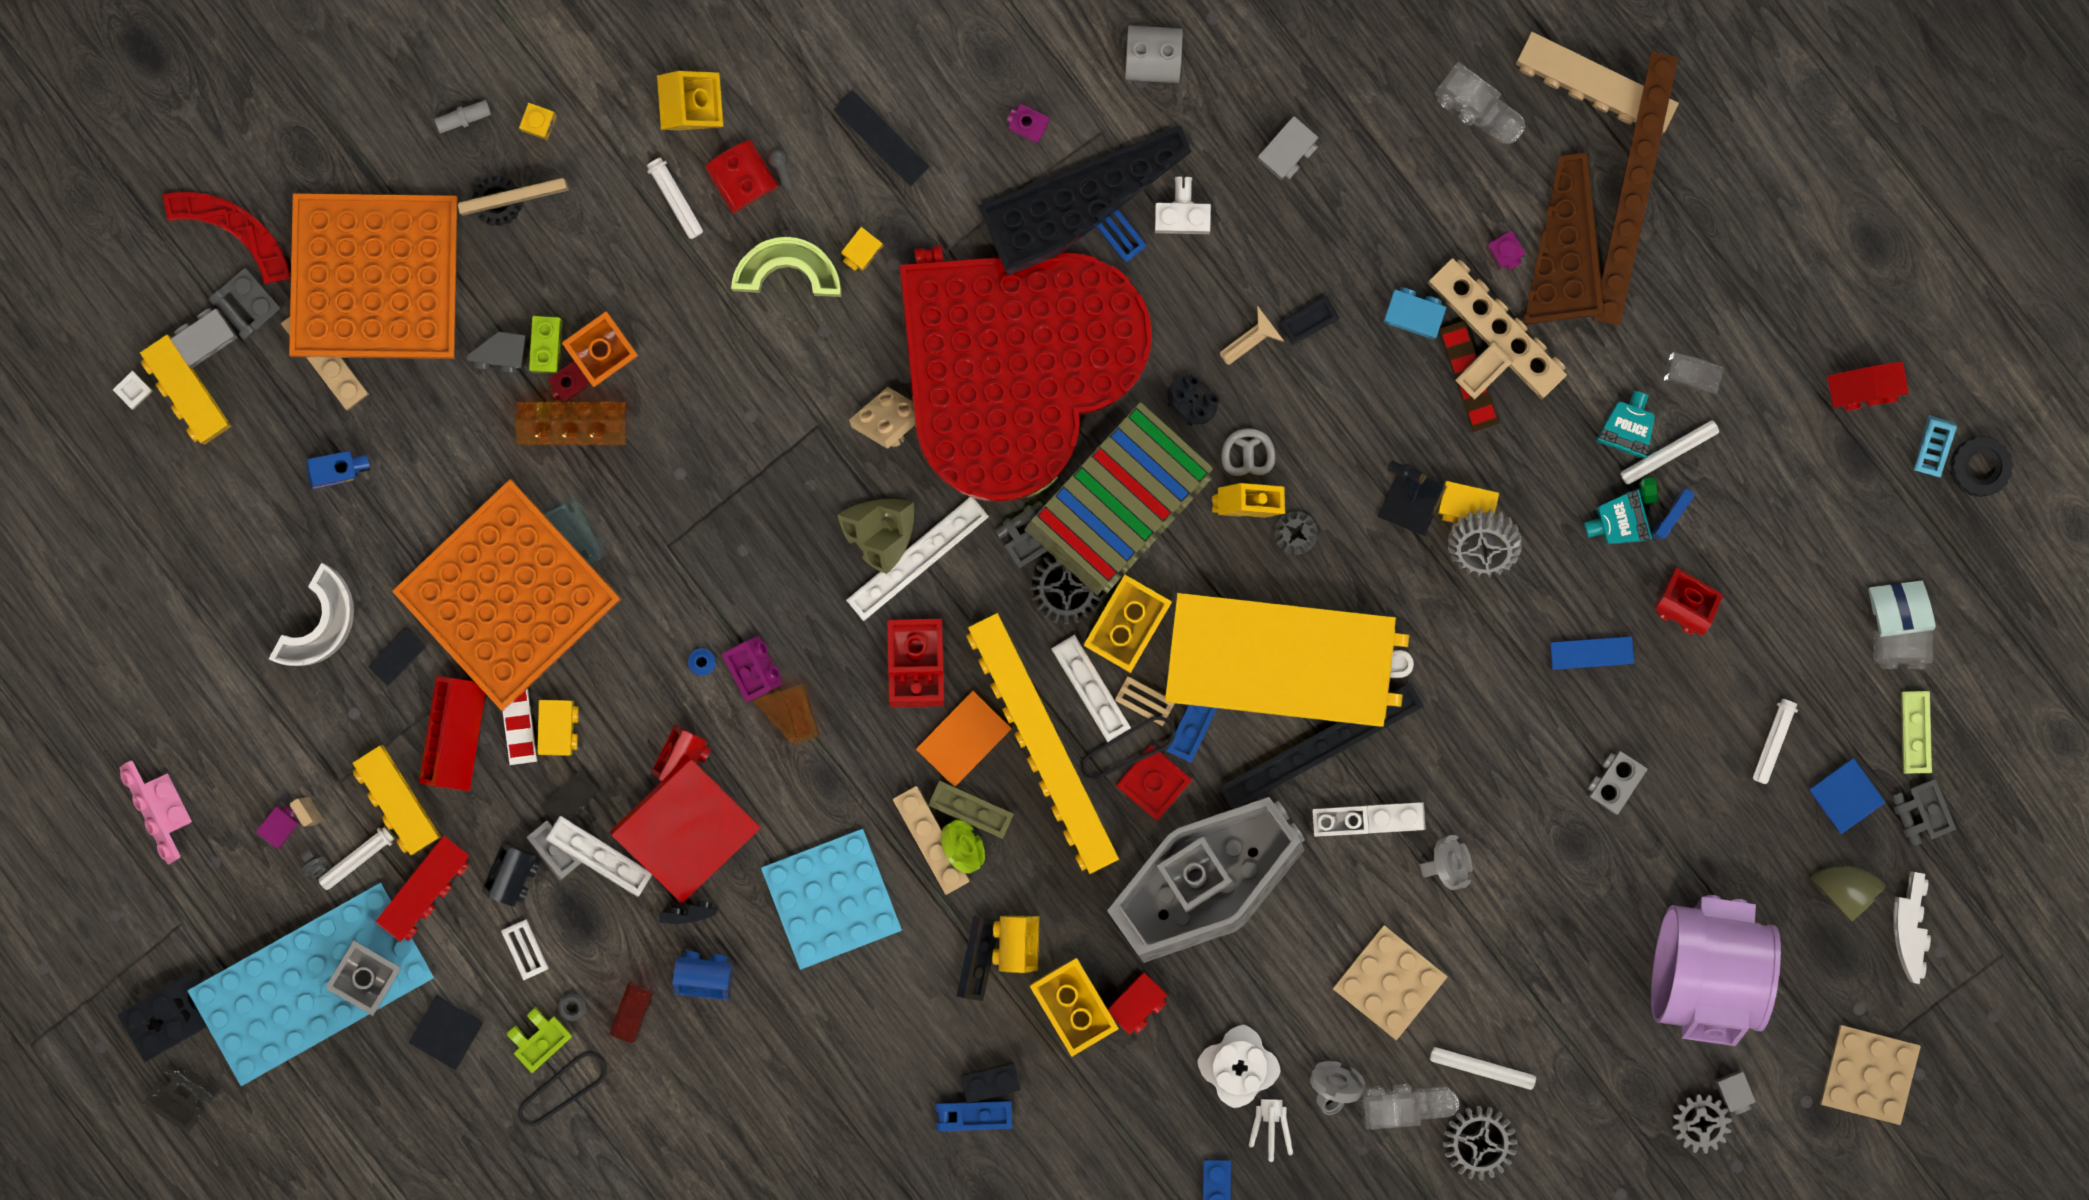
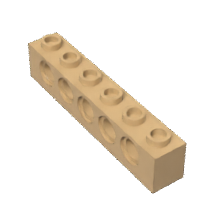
(1443, 285)

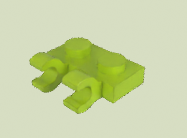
(542, 1044)

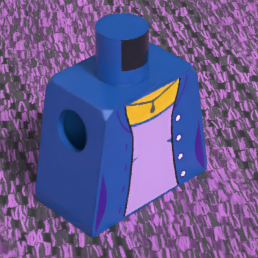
(322, 470)

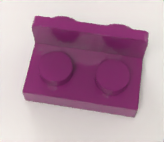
(752, 668)

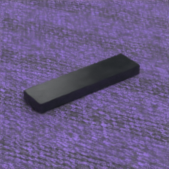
(881, 138)

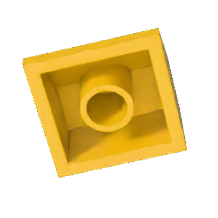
(690, 100)

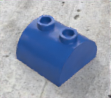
(702, 977)

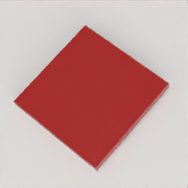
(685, 829)

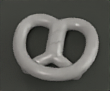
(1248, 452)

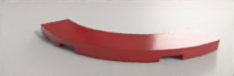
(235, 221)

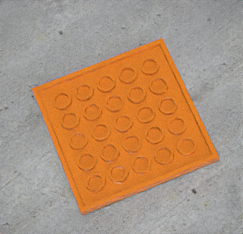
(373, 276)
(506, 595)

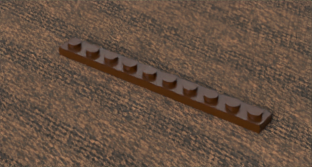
(1636, 185)

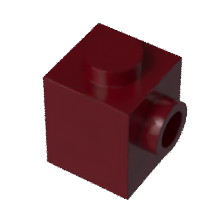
(568, 382)

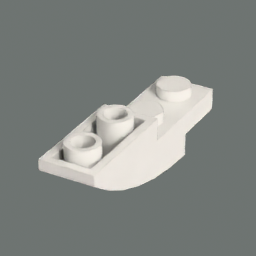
(1369, 819)
(1909, 939)

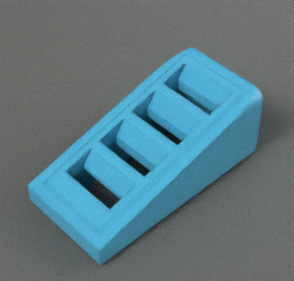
(1944, 448)

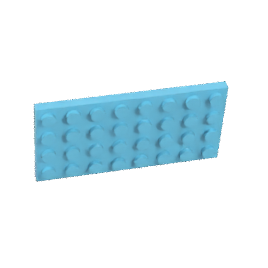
(278, 996)

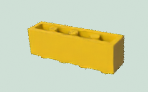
(185, 390)
(396, 800)

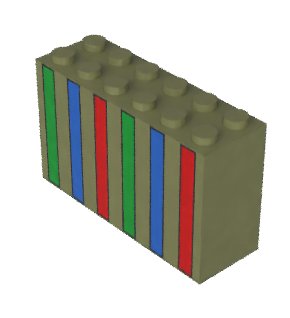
(1120, 500)

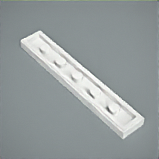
(918, 558)

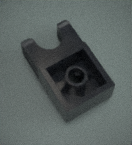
(174, 1011)

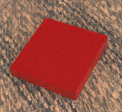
(1154, 783)

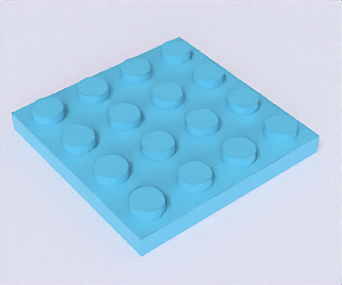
(831, 899)

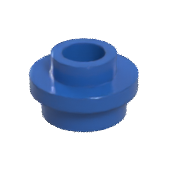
(692, 662)

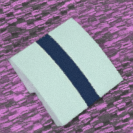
(1902, 608)

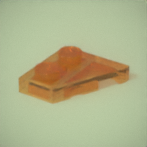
(790, 713)

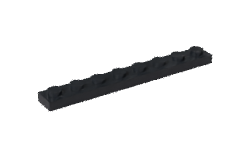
(1311, 753)

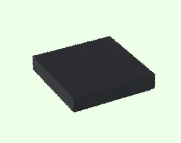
(446, 1032)

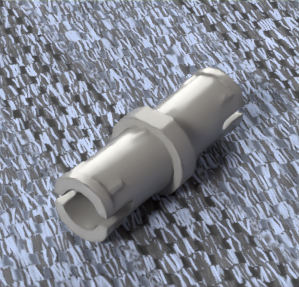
(462, 116)

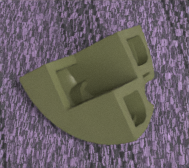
(880, 530)
(1848, 888)

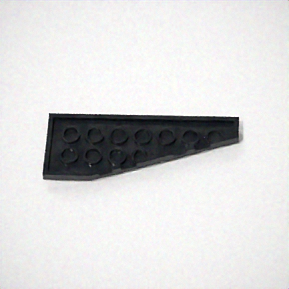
(1060, 210)

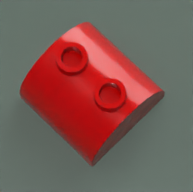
(741, 176)
(1688, 603)
(677, 748)

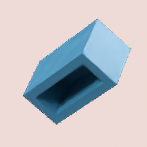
(1414, 313)

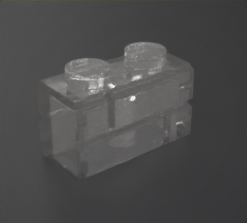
(1903, 649)

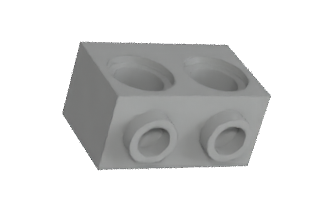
(1622, 786)

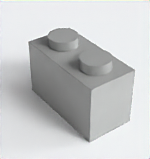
(1288, 148)
(203, 337)

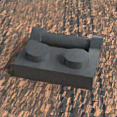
(251, 297)

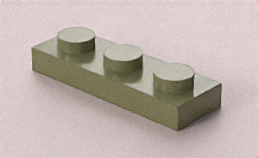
(970, 809)

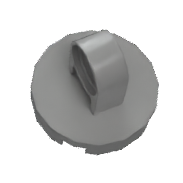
(1450, 862)
(1335, 1085)

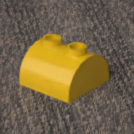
(1017, 943)

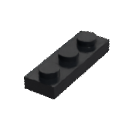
(977, 959)

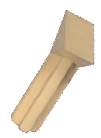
(1250, 339)

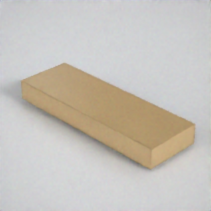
(306, 811)

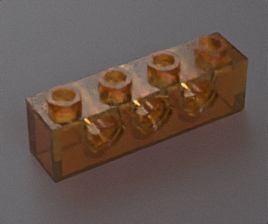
(571, 423)

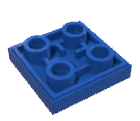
(1846, 796)

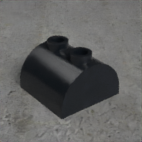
(509, 874)

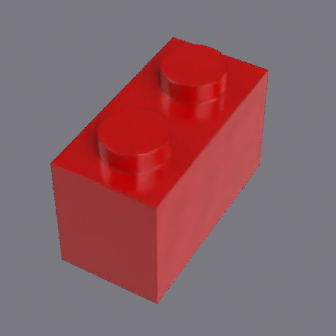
(1137, 1003)

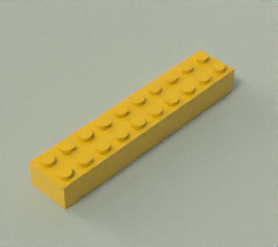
(1043, 743)

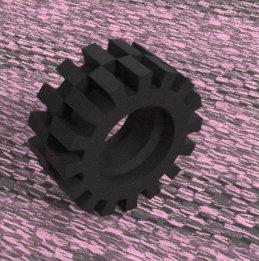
(497, 184)

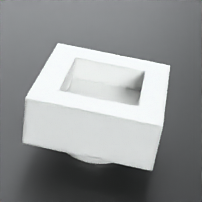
(132, 390)

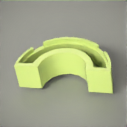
(784, 253)

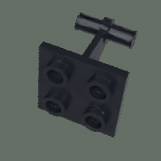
(1411, 499)

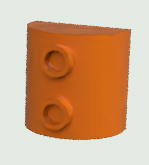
(600, 349)

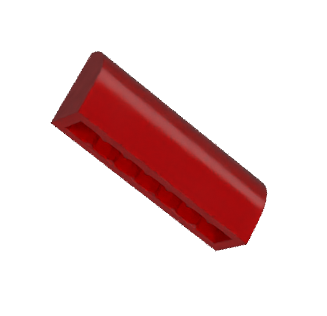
(452, 734)

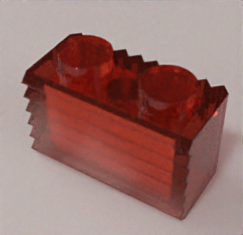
(631, 1012)

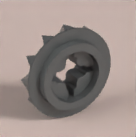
(1297, 546)

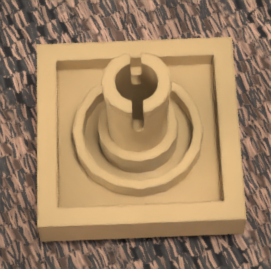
(885, 418)

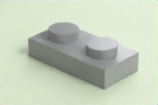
(556, 859)

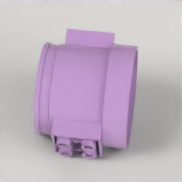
(1715, 970)

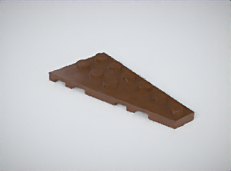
(1568, 263)

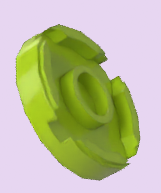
(962, 847)

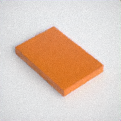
(963, 738)

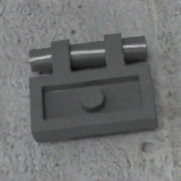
(1023, 547)
(1932, 811)

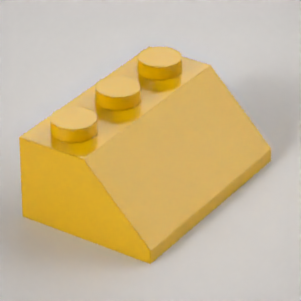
(1073, 1007)

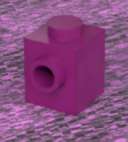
(1027, 123)
(1506, 251)

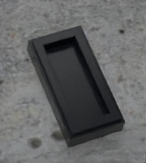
(1309, 320)
(397, 657)

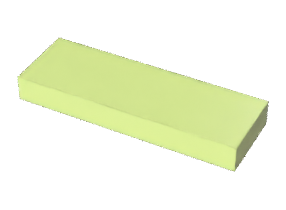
(1916, 732)

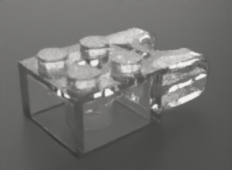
(1479, 105)
(1405, 1105)

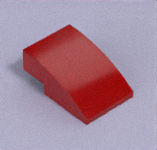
(915, 663)

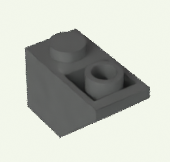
(501, 350)

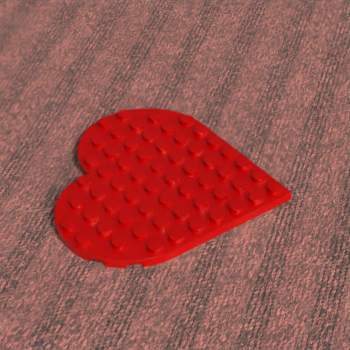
(1014, 363)

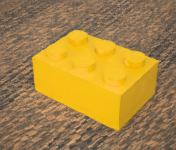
(1127, 623)

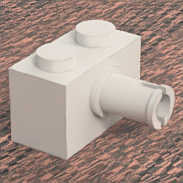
(1182, 214)

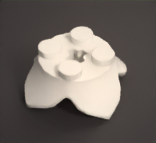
(1245, 1045)

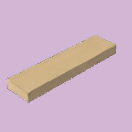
(513, 196)

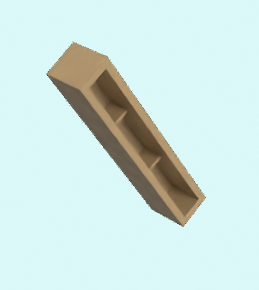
(1584, 79)

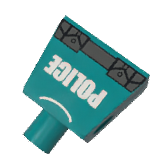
(1629, 426)
(1620, 520)

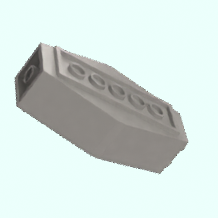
(1230, 837)

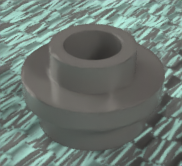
(565, 1013)

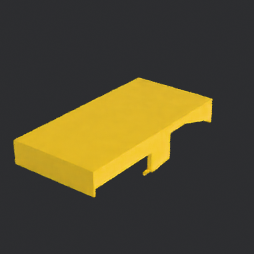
(1282, 660)

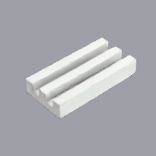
(534, 970)

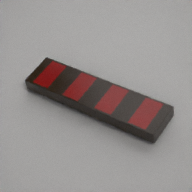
(1460, 356)

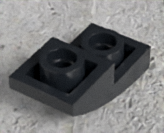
(697, 912)

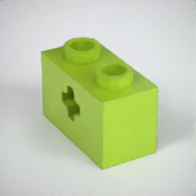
(545, 344)

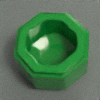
(1648, 490)

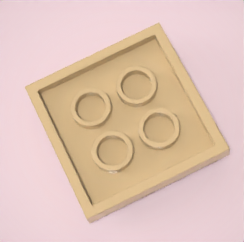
(1389, 982)
(1870, 1074)

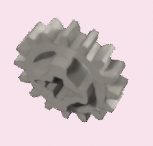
(1702, 1135)

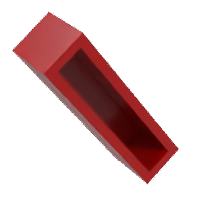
(422, 889)

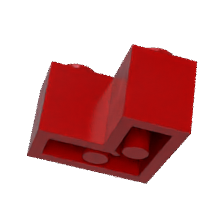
(1871, 385)

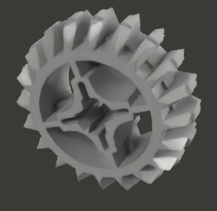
(1484, 542)
(1483, 1130)

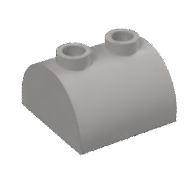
(1154, 54)
(1194, 874)
(363, 978)

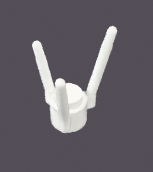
(1271, 1111)

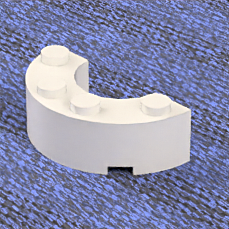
(332, 628)

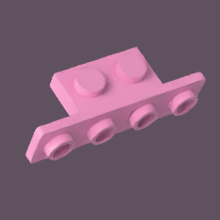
(159, 807)

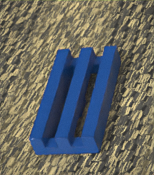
(1133, 251)

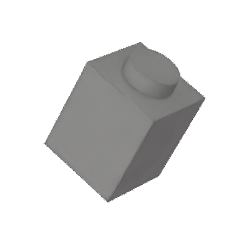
(1735, 1092)

